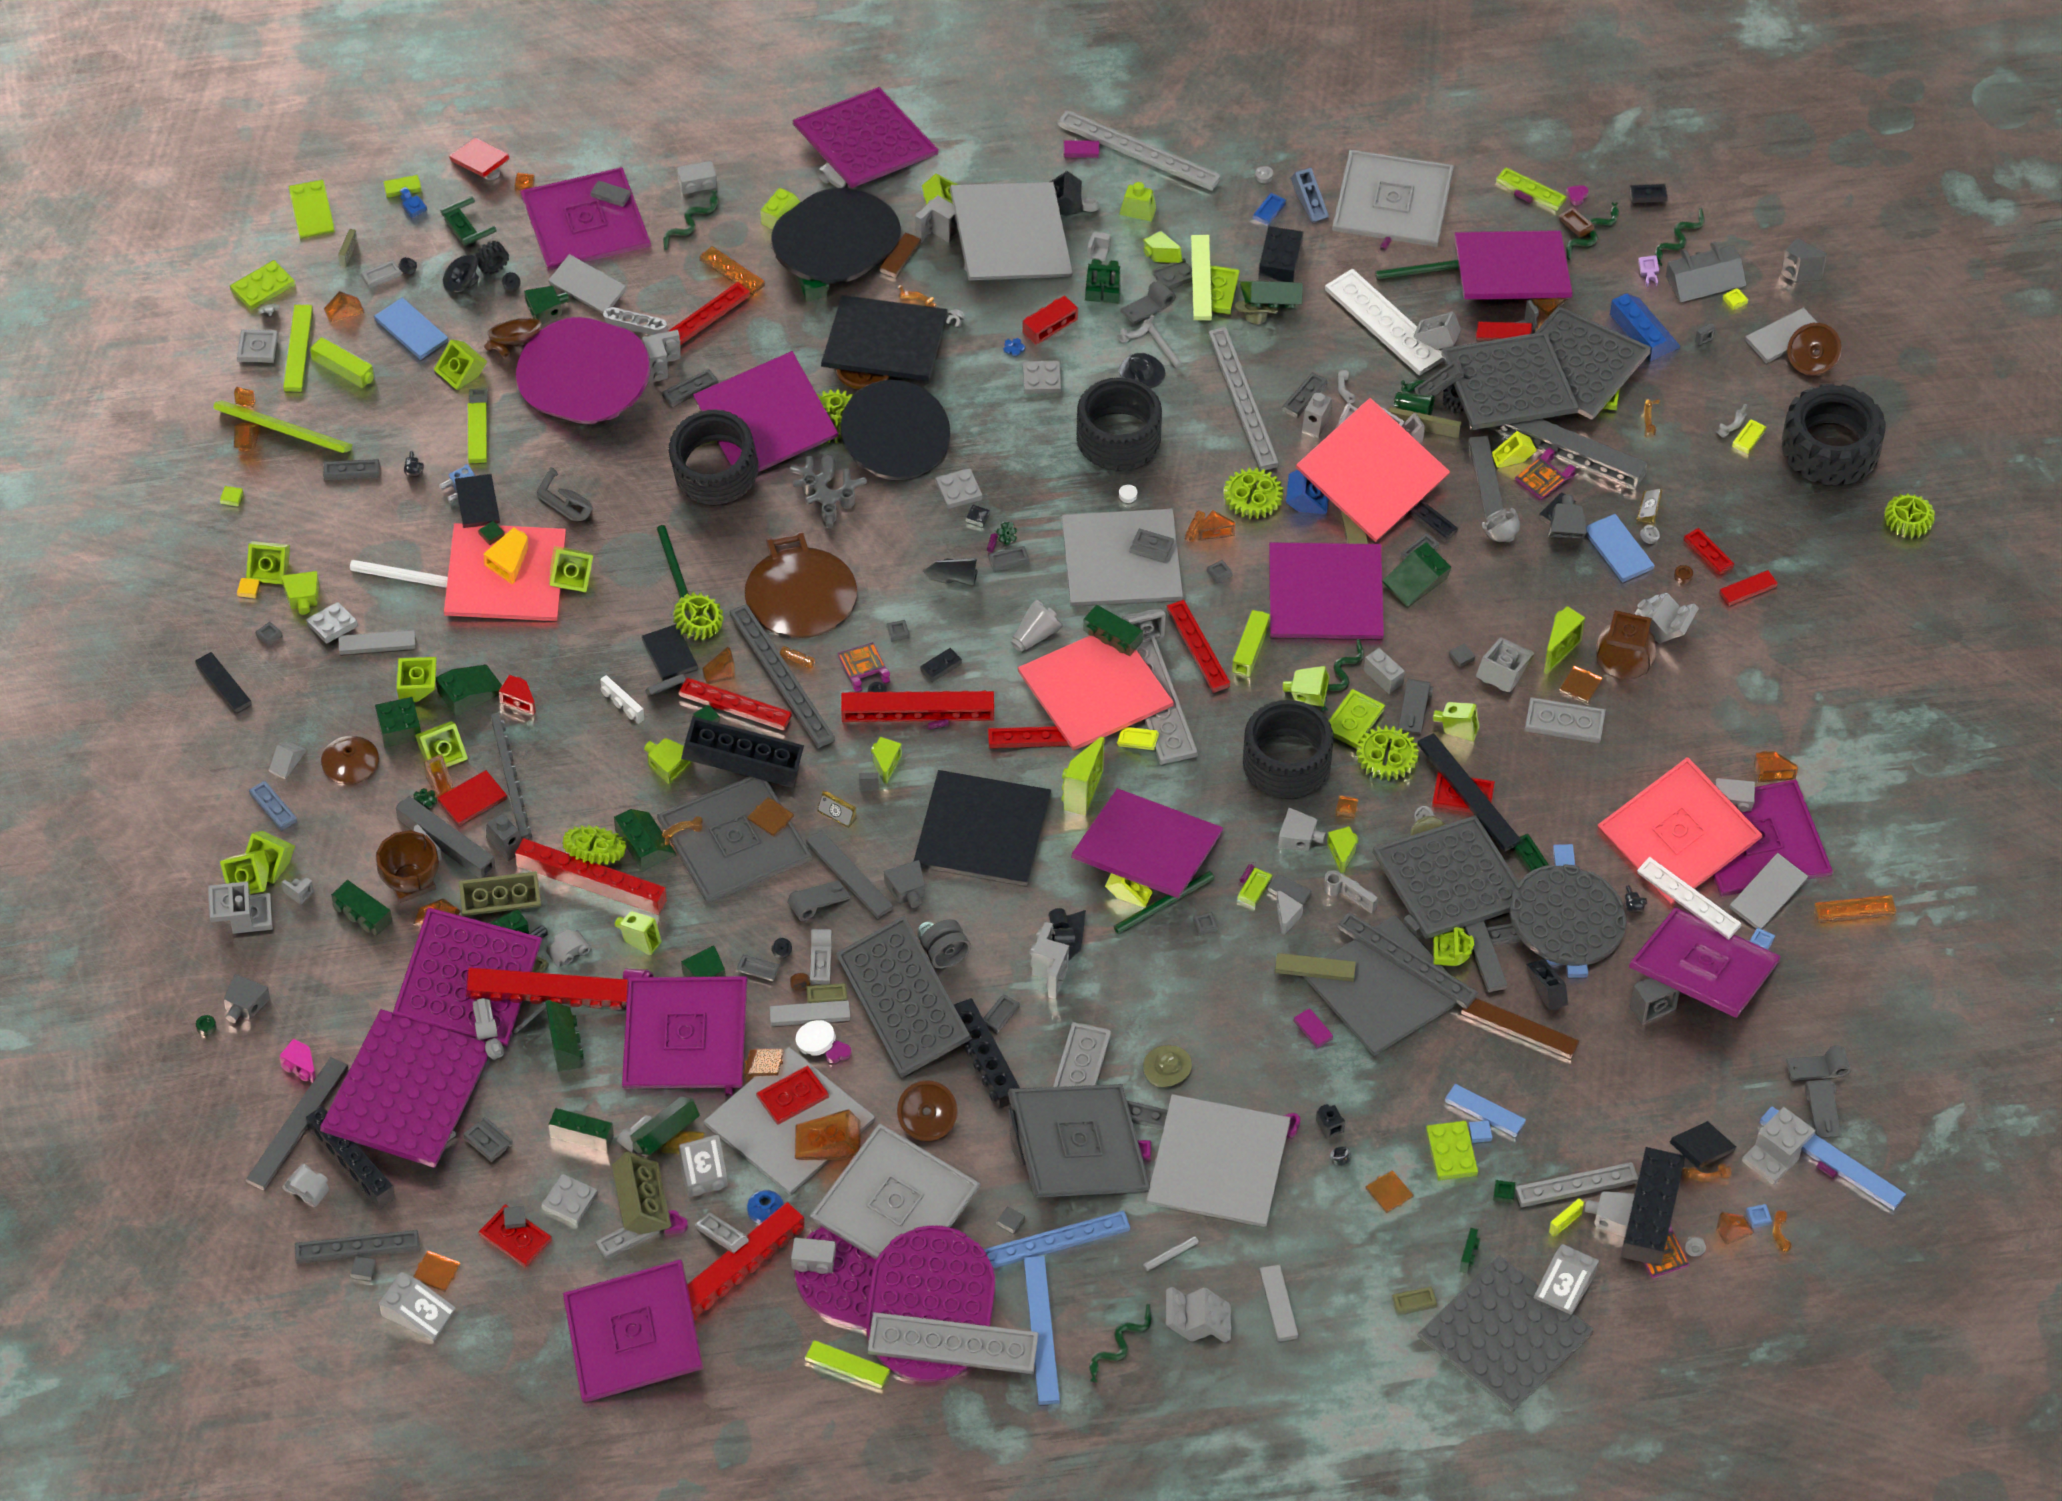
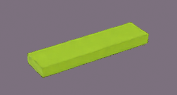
(1538, 191)
(477, 432)
(847, 1364)

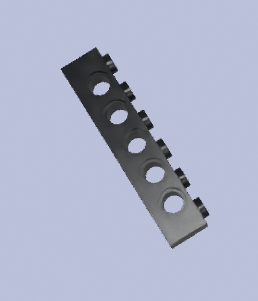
(992, 1059)
(353, 1161)

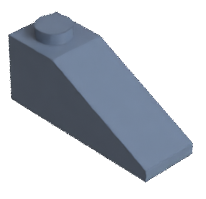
(1309, 194)

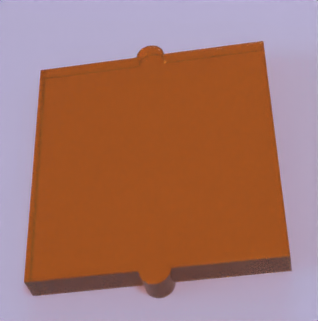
(1580, 684)
(770, 816)
(764, 1062)
(1389, 1191)
(436, 1271)

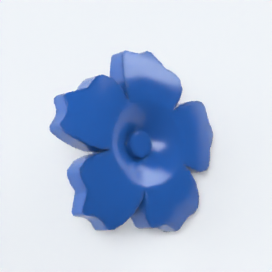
(1014, 346)

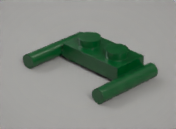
(460, 224)

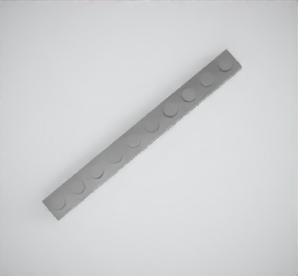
(1139, 150)
(1243, 399)

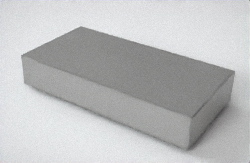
(381, 274)

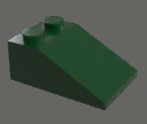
(1417, 575)
(467, 687)

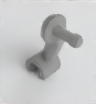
(1126, 336)
(1348, 397)
(1739, 418)

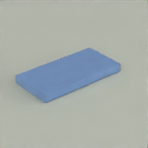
(411, 328)
(1619, 548)

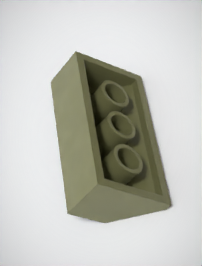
(499, 893)
(640, 1194)

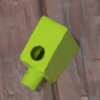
(1138, 202)
(301, 590)
(1309, 685)
(1459, 720)
(666, 759)
(639, 931)

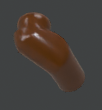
(490, 345)

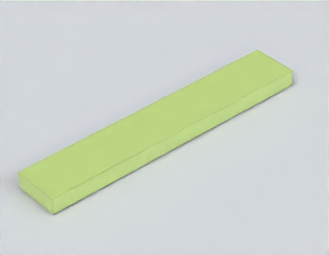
(1201, 277)

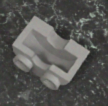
(566, 946)
(307, 1185)

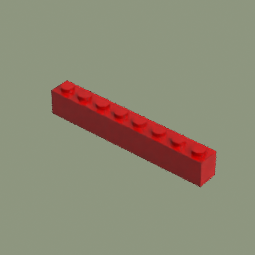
(917, 706)
(591, 877)
(540, 987)
(733, 1267)

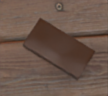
(1576, 222)

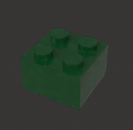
(398, 721)

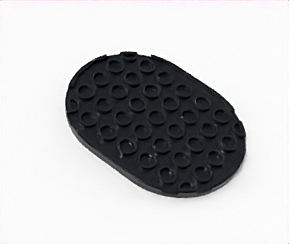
(835, 235)

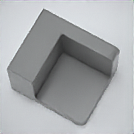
(1098, 246)
(298, 889)

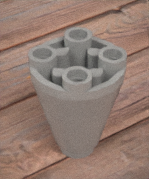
(1035, 626)

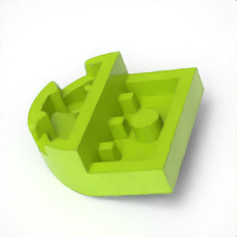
(1452, 947)

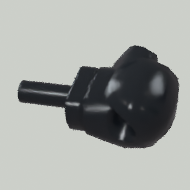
(412, 465)
(1633, 901)

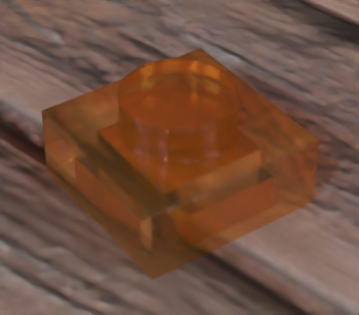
(524, 181)
(244, 397)
(1346, 807)

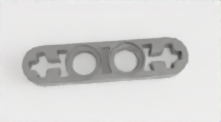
(617, 316)

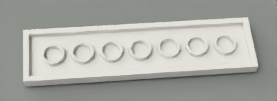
(1383, 321)

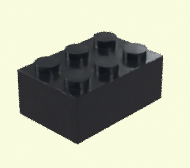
(1280, 255)

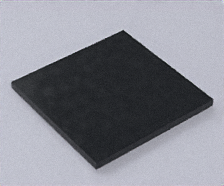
(884, 338)
(982, 827)

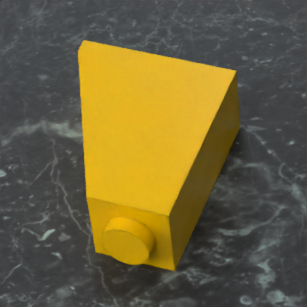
(507, 555)

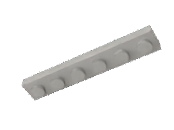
(1576, 1184)

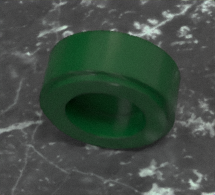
(205, 1025)

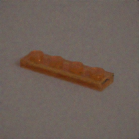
(731, 270)
(1855, 909)

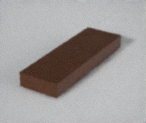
(900, 255)

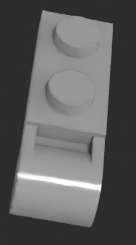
(1351, 889)
(820, 956)

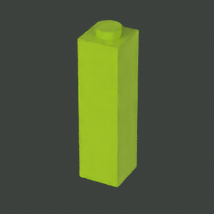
(342, 362)
(1251, 643)

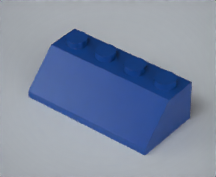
(1642, 325)

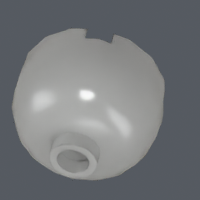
(1502, 525)

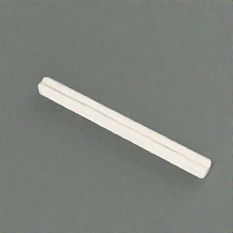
(399, 573)

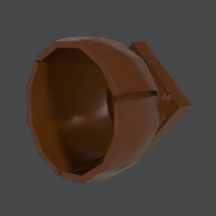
(1626, 646)
(408, 864)

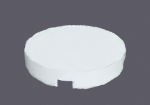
(815, 1037)

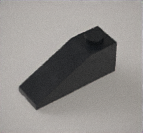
(1548, 984)

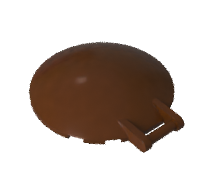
(800, 589)

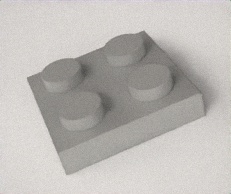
(257, 346)
(1041, 377)
(958, 488)
(332, 622)
(569, 1199)

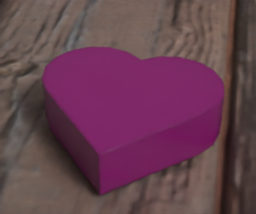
(1577, 194)
(838, 1052)
(1294, 1124)
(678, 1223)

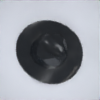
(461, 273)
(1143, 368)

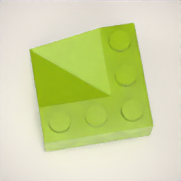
(1083, 778)

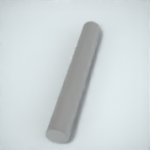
(1165, 347)
(1171, 1253)

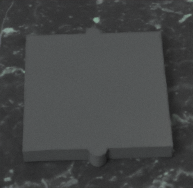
(533, 1015)

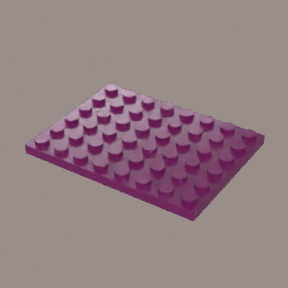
(406, 1088)

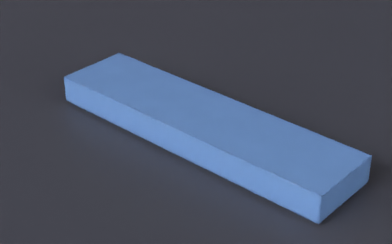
(1485, 1110)

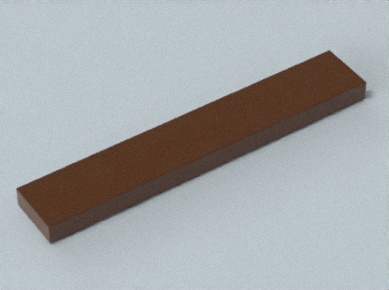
(1521, 1028)

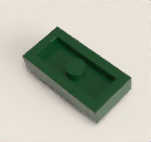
(1468, 1258)

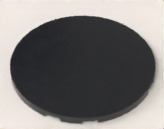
(895, 429)

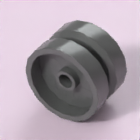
(945, 943)

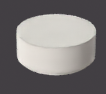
(1128, 493)

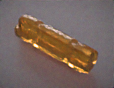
(1193, 527)
(797, 656)

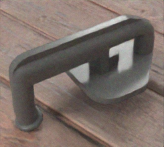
(563, 506)

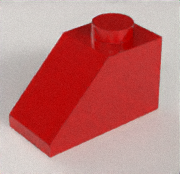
(517, 694)

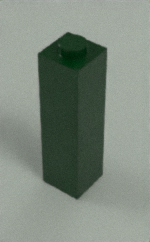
(664, 1125)

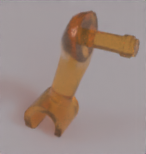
(916, 295)
(1648, 417)
(695, 825)
(1692, 1173)
(1782, 1242)

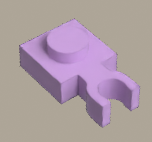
(1649, 268)

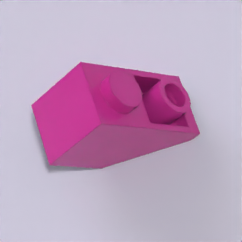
(298, 1059)

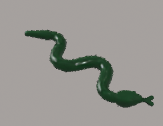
(687, 216)
(1677, 230)
(1594, 237)
(1344, 677)
(1094, 1367)

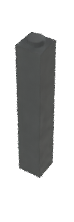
(446, 837)

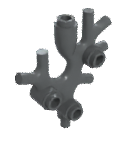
(817, 487)

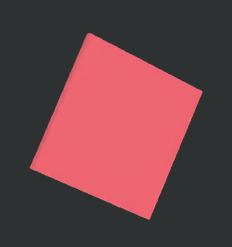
(1372, 469)
(482, 593)
(1094, 690)
(1681, 826)

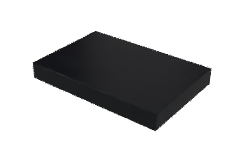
(477, 500)
(669, 652)
(1702, 1144)

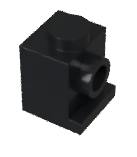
(1330, 1120)

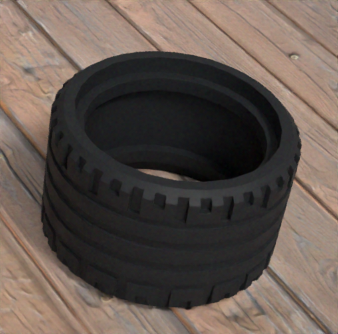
(1119, 397)
(704, 428)
(1288, 719)

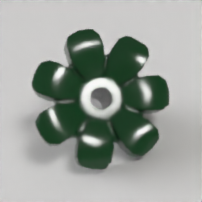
(1007, 532)
(425, 798)

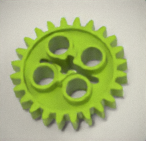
(835, 412)
(1242, 486)
(1369, 749)
(594, 844)

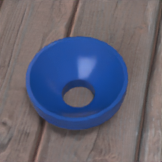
(760, 1213)

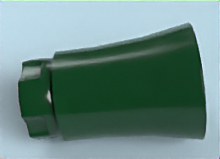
(1414, 402)

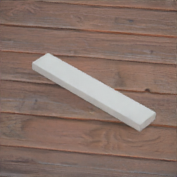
(1689, 898)

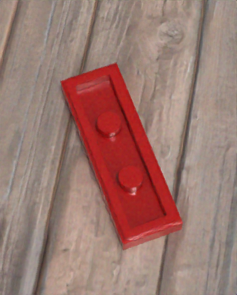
(1498, 330)
(1708, 551)
(1748, 588)

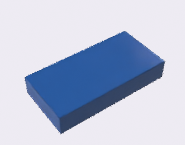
(1269, 209)

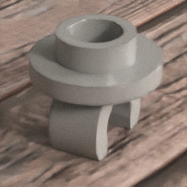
(955, 315)
(1695, 1246)

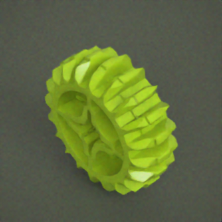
(1898, 517)
(698, 625)

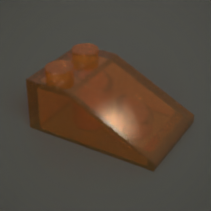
(828, 1137)

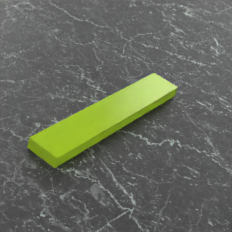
(298, 348)

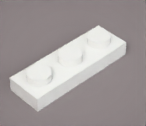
(622, 699)

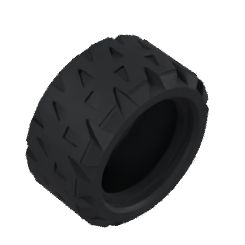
(1839, 406)

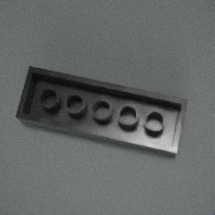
(742, 752)
(1653, 1206)

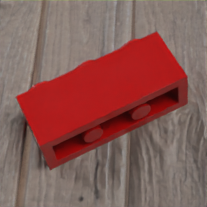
(1050, 320)

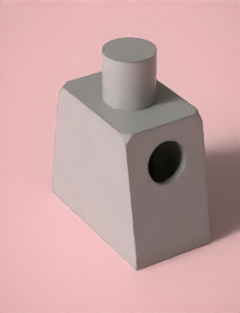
(1319, 408)
(1299, 831)
(1612, 1211)

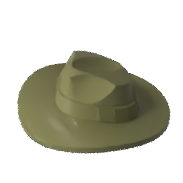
(1255, 314)
(1167, 1066)

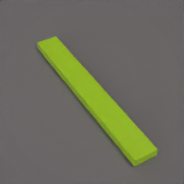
(282, 426)

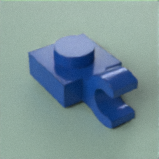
(412, 205)

